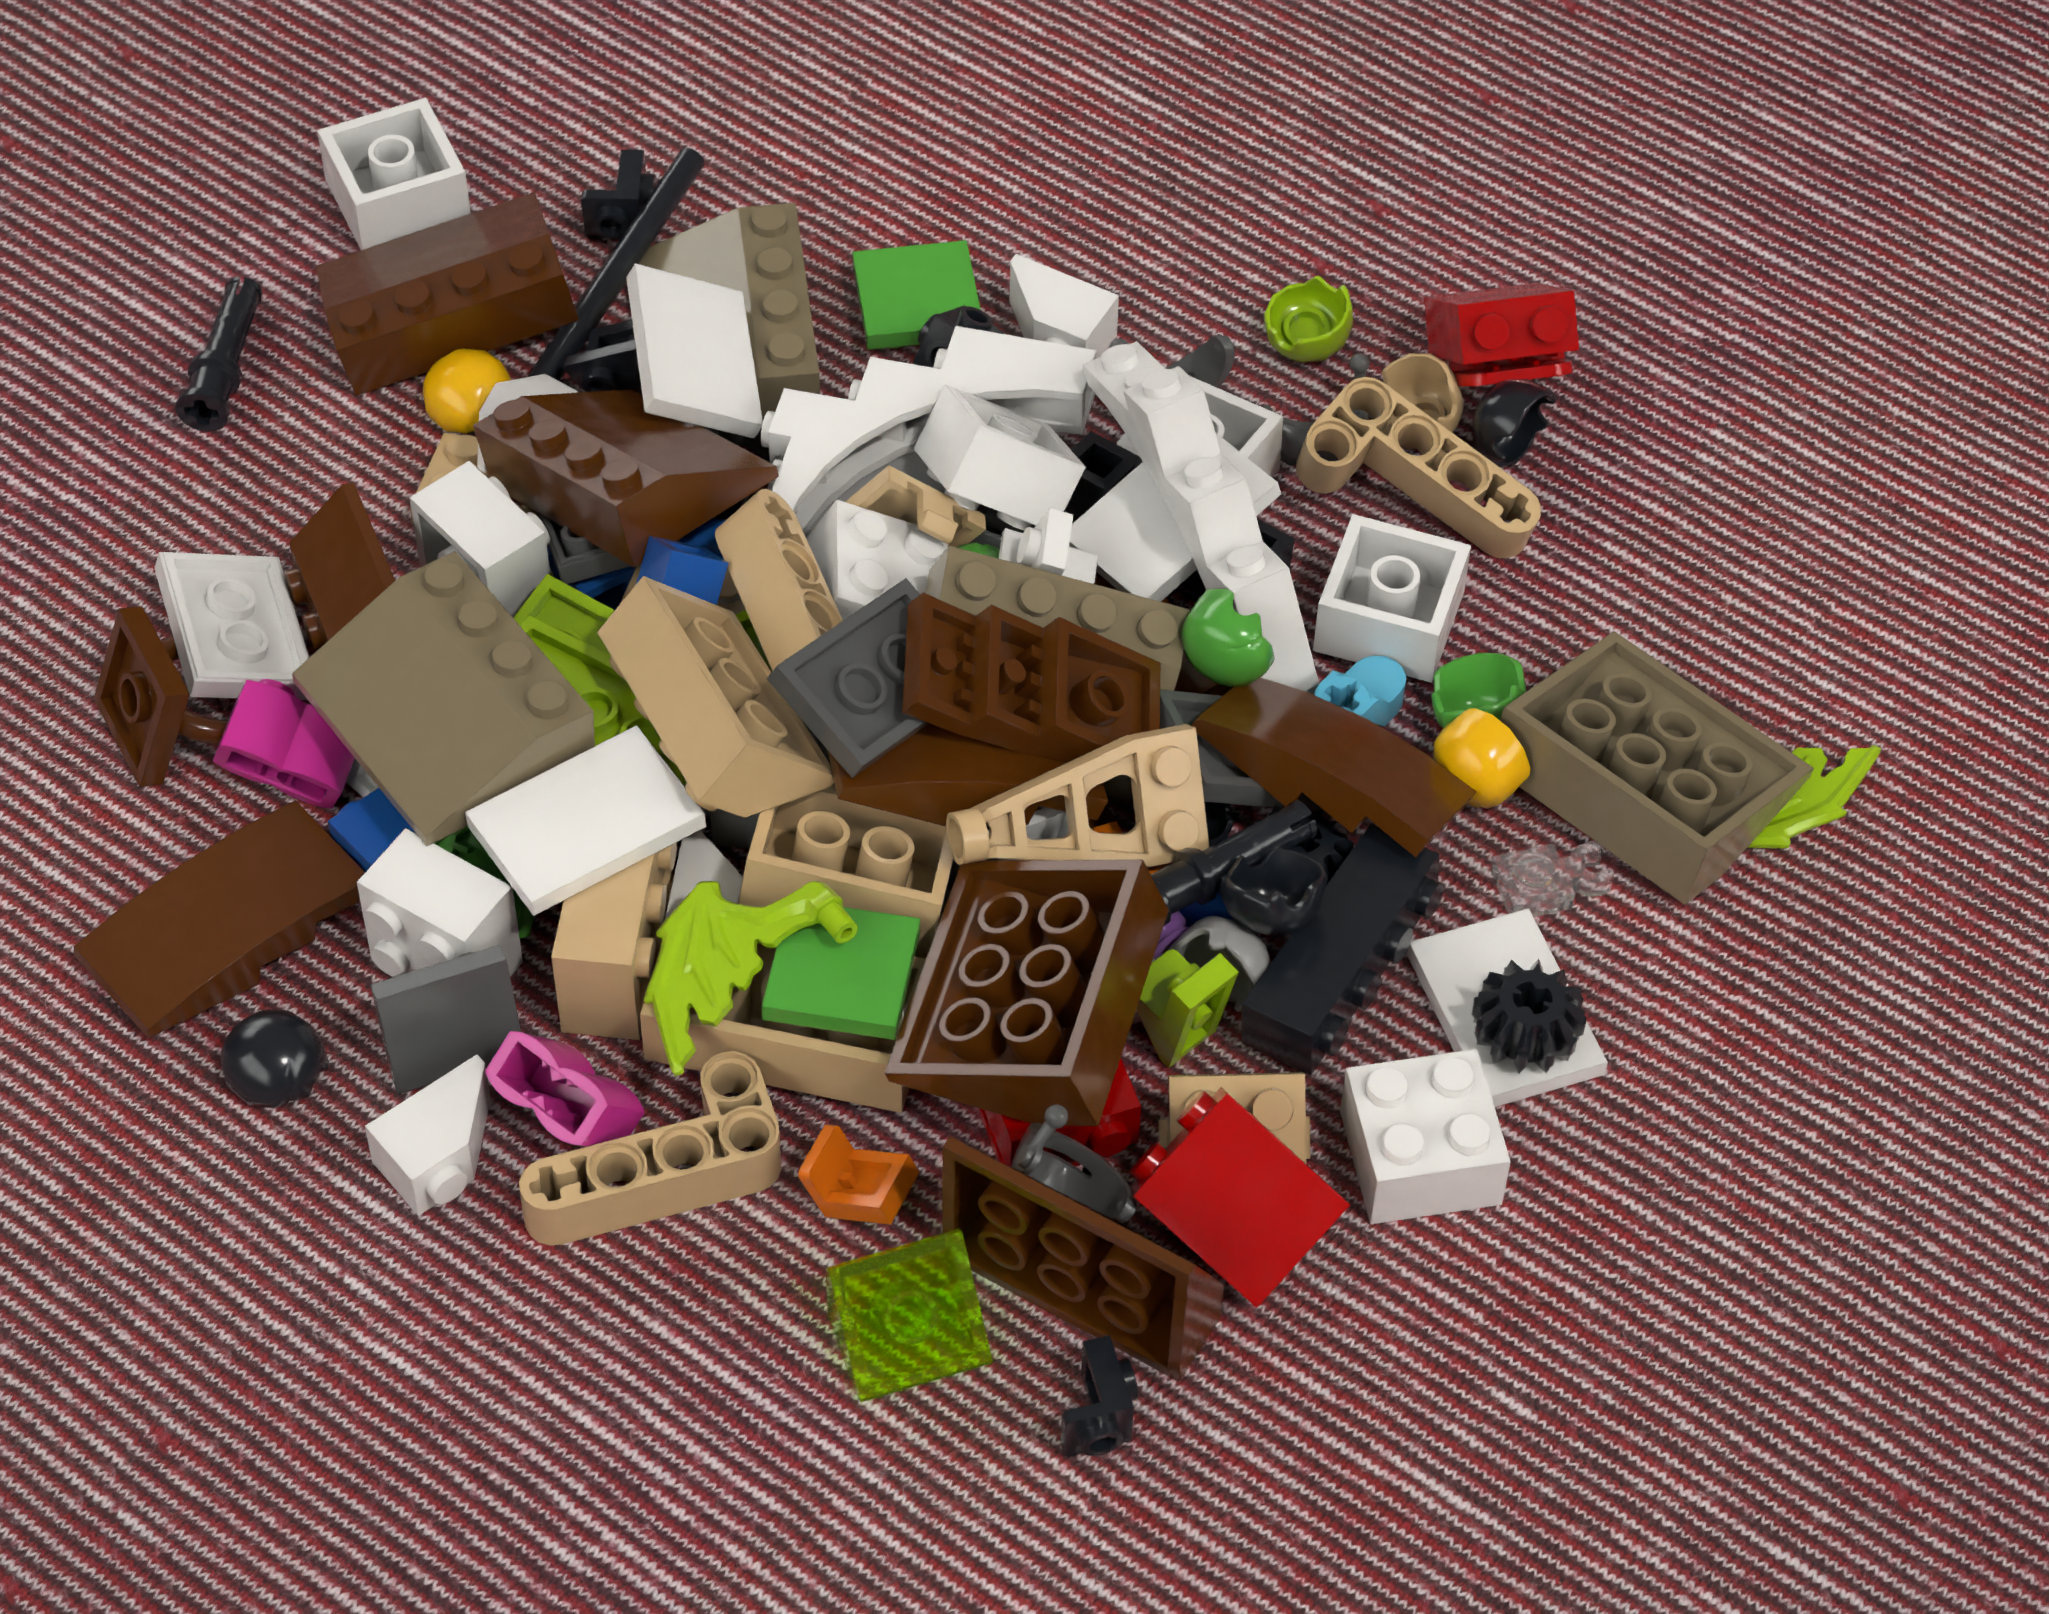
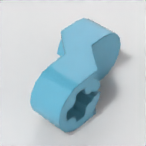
(1369, 689)

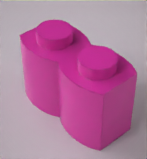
(284, 744)
(563, 1090)

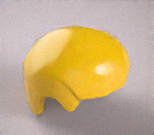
(459, 387)
(1483, 756)

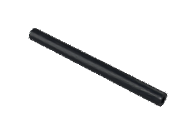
(627, 253)

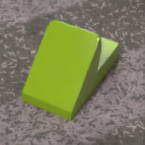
(1183, 1002)

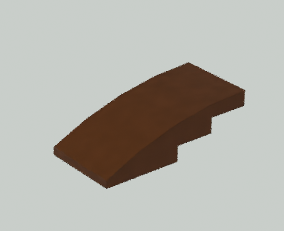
(1024, 684)
(1336, 758)
(946, 774)
(220, 919)

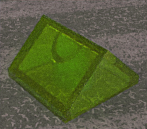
(907, 1315)

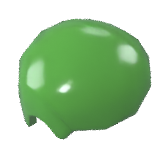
(1224, 643)
(1476, 682)

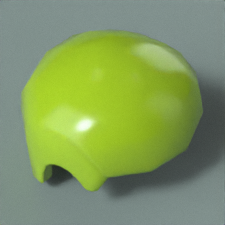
(1309, 320)

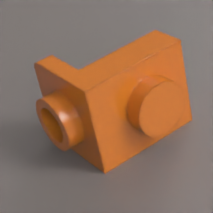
(856, 1181)

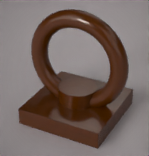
(146, 698)

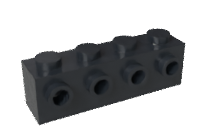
(1338, 959)

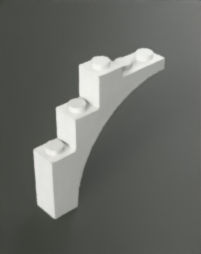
(833, 442)
(1207, 496)

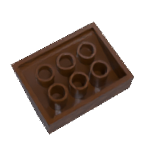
(444, 290)
(615, 468)
(1031, 986)
(1078, 1262)

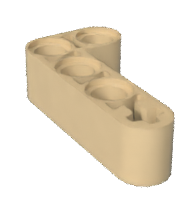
(1422, 476)
(776, 576)
(553, 1186)

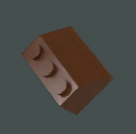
(336, 565)

